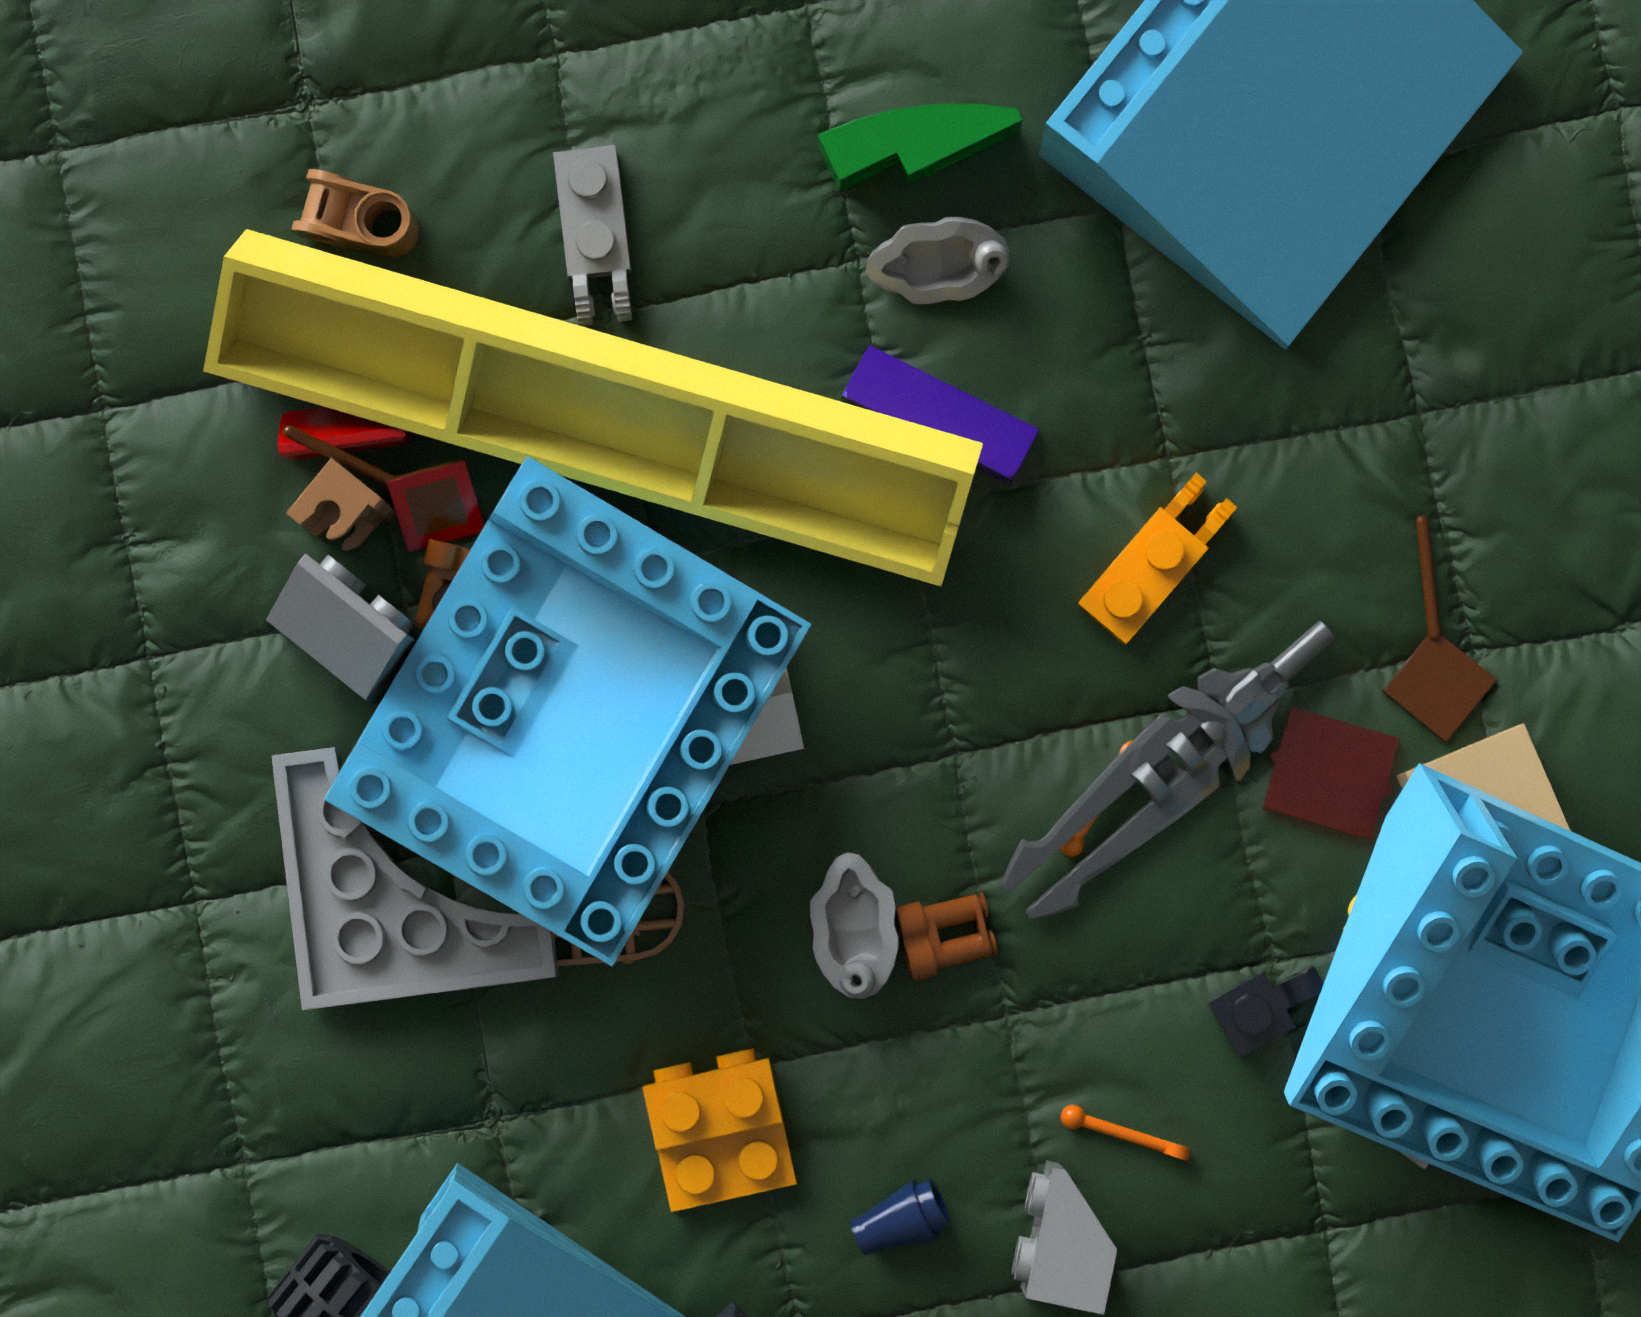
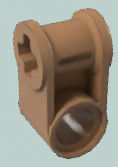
(343, 215)

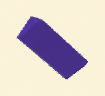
(907, 393)

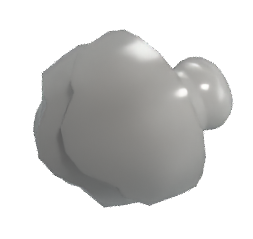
(939, 260)
(854, 927)

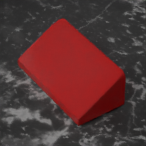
(339, 430)

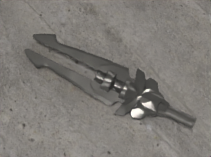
(1223, 722)

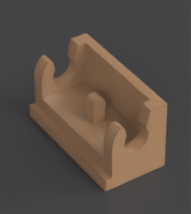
(336, 504)

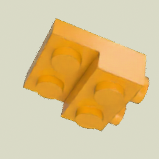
(719, 1130)

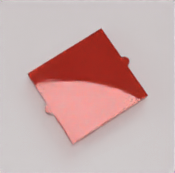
(1330, 773)

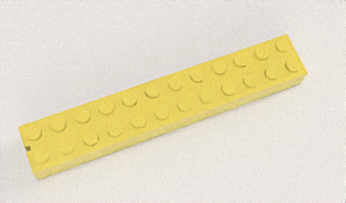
(590, 406)

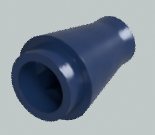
(904, 1218)

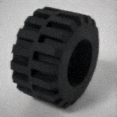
(328, 1281)

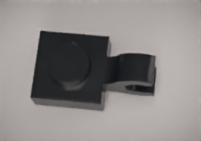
(1257, 1011)

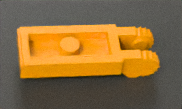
(1151, 565)

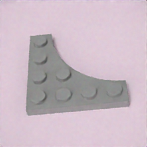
(368, 924)

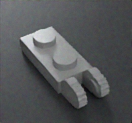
(593, 226)

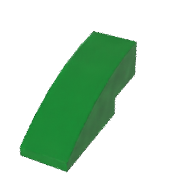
(915, 140)

